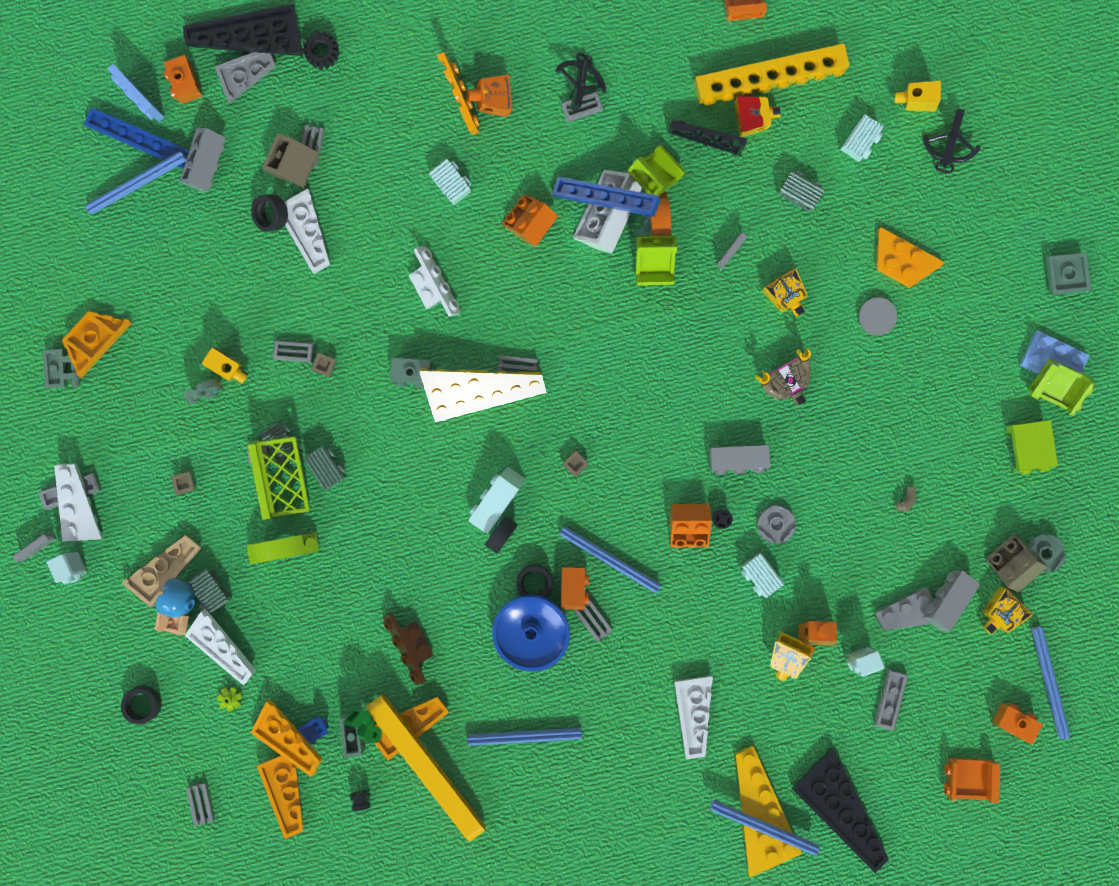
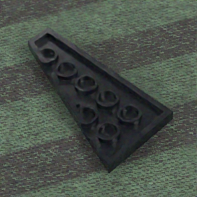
(259, 31)
(834, 800)

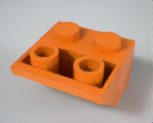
(530, 219)
(690, 525)

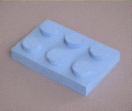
(134, 94)
(1044, 346)

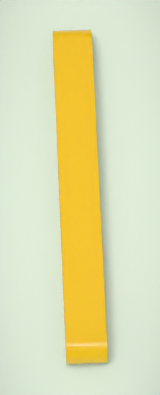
(426, 767)

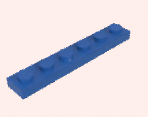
(132, 135)
(606, 196)

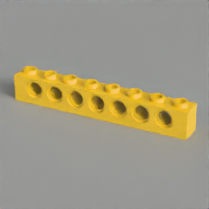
(835, 55)

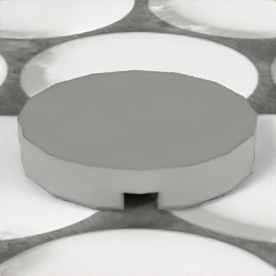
(877, 316)
(776, 524)

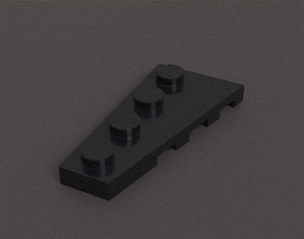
(715, 139)

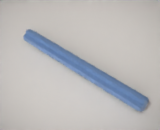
(136, 182)
(610, 559)
(1050, 682)
(524, 736)
(765, 827)

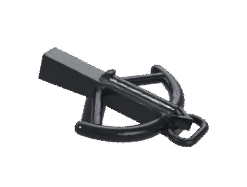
(583, 67)
(947, 158)

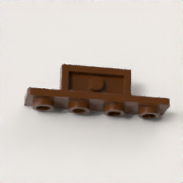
(411, 646)

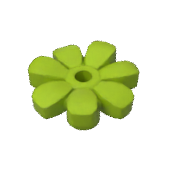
(229, 699)

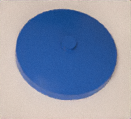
(531, 633)

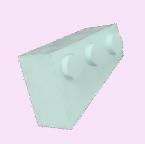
(496, 499)

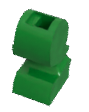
(366, 730)

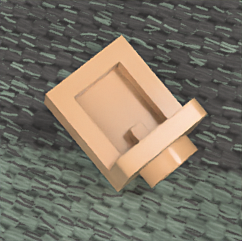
(172, 625)

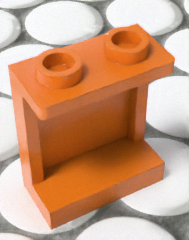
(744, 9)
(972, 779)

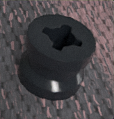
(720, 516)
(360, 800)

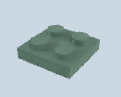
(1068, 273)

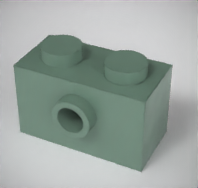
(407, 371)

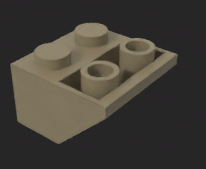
(290, 160)
(1016, 563)

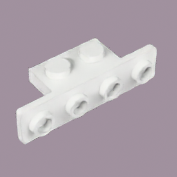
(431, 284)

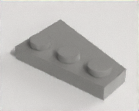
(243, 72)
(906, 611)

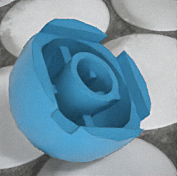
(176, 599)

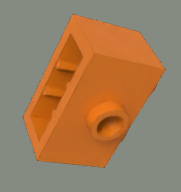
(182, 79)
(573, 589)
(1019, 724)

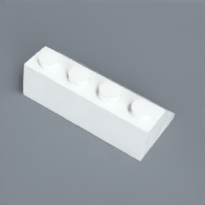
(602, 225)

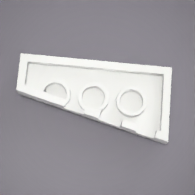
(306, 231)
(74, 506)
(217, 645)
(693, 707)

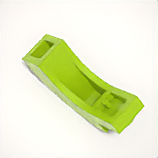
(282, 548)

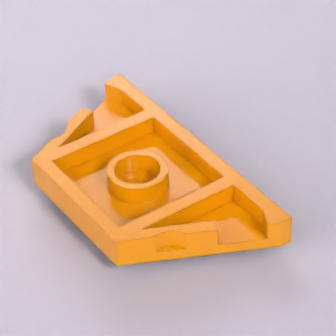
(903, 260)
(91, 339)

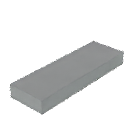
(50, 498)
(890, 699)

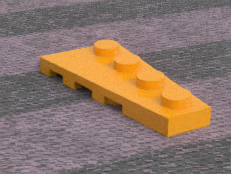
(458, 91)
(418, 719)
(283, 737)
(283, 792)

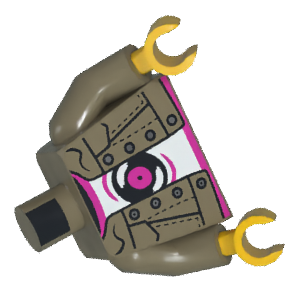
(789, 379)

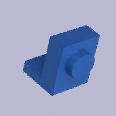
(314, 729)

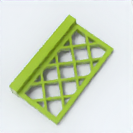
(262, 482)

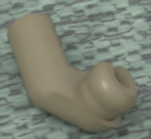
(909, 501)

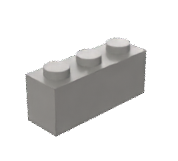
(202, 159)
(739, 459)
(951, 600)

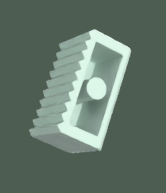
(862, 138)
(450, 181)
(67, 568)
(762, 575)
(864, 661)

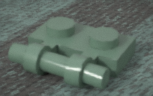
(55, 370)

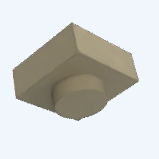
(323, 365)
(575, 464)
(183, 483)

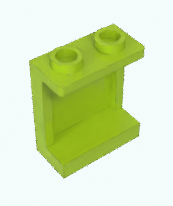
(656, 171)
(655, 260)
(1062, 386)
(1033, 446)

